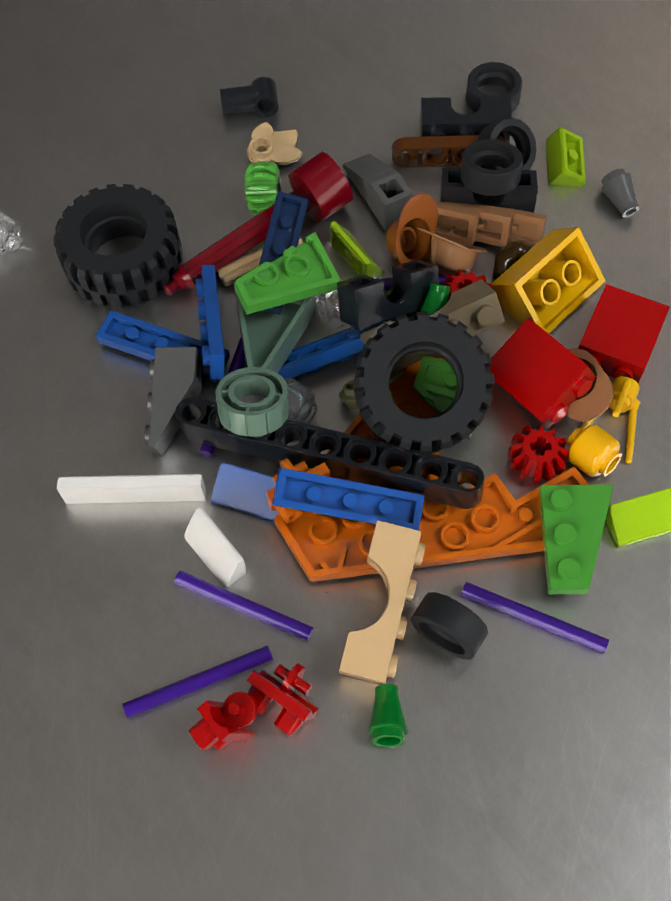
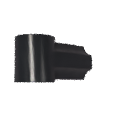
(258, 97)

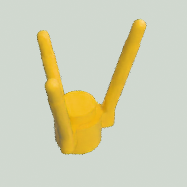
(624, 399)

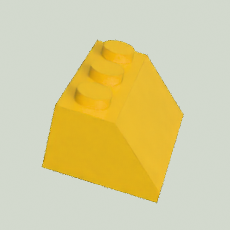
(550, 279)

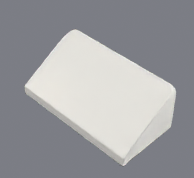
(214, 549)

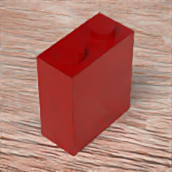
(623, 332)
(540, 373)

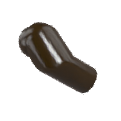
(505, 257)

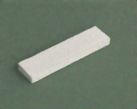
(132, 488)

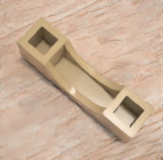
(370, 650)

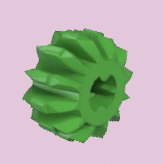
(262, 185)

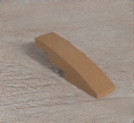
(488, 224)

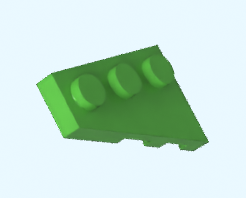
(292, 277)
(572, 533)

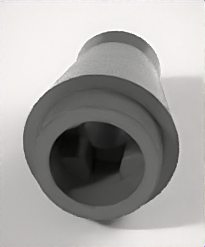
(620, 191)

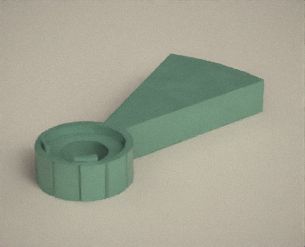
(266, 346)

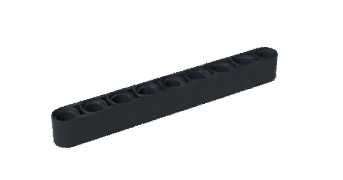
(341, 461)

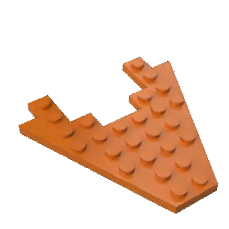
(494, 528)

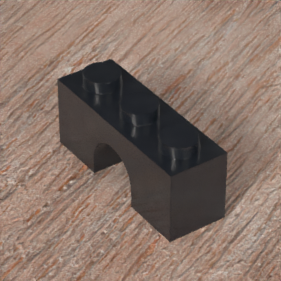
(440, 119)
(520, 198)
(365, 302)

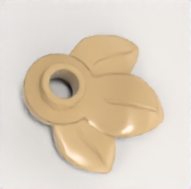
(273, 146)

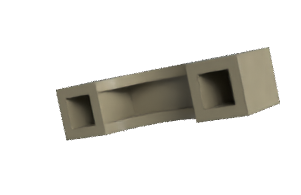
(472, 305)

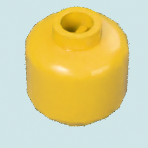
(593, 451)

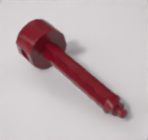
(315, 180)

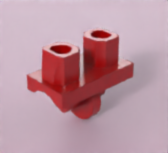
(295, 707)
(225, 721)

